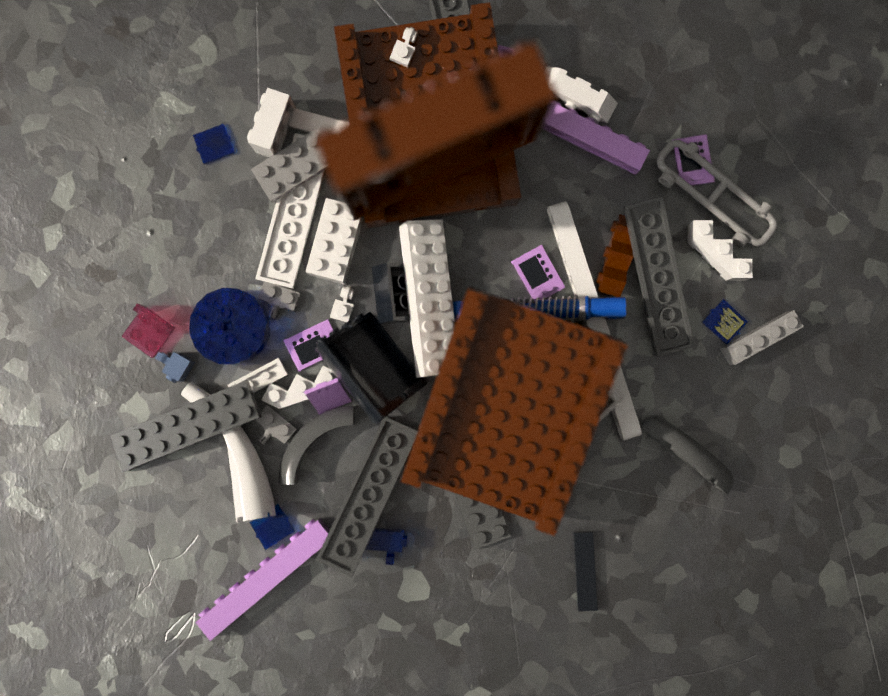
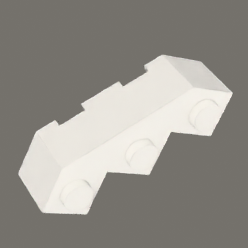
(580, 96)
(718, 252)
(283, 398)

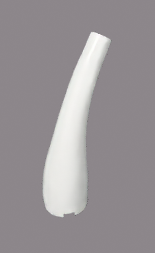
(249, 480)

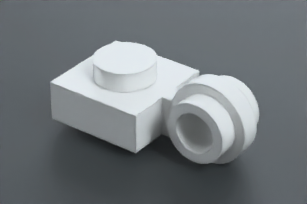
(403, 52)
(341, 309)

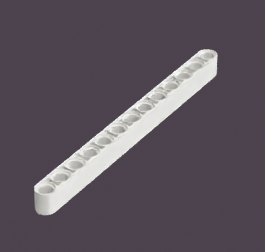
(583, 285)

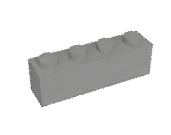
(761, 337)

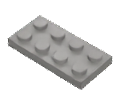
(290, 167)

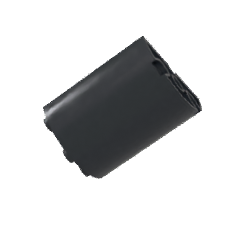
(370, 366)

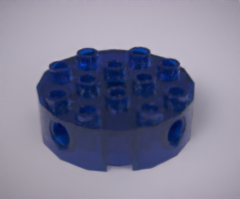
(211, 331)

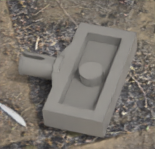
(278, 298)
(275, 426)

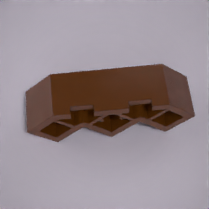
(617, 259)

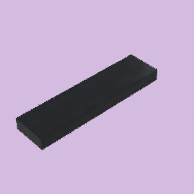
(585, 571)

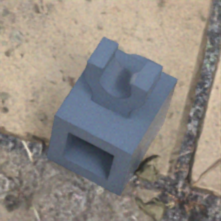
(176, 366)

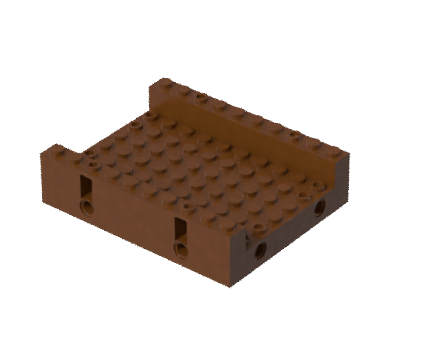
(440, 51)
(438, 131)
(514, 408)

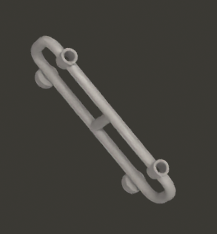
(763, 210)

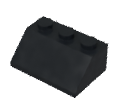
(390, 293)

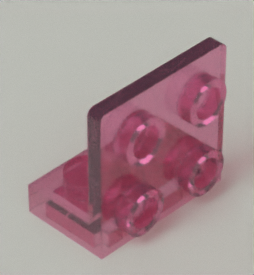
(148, 331)

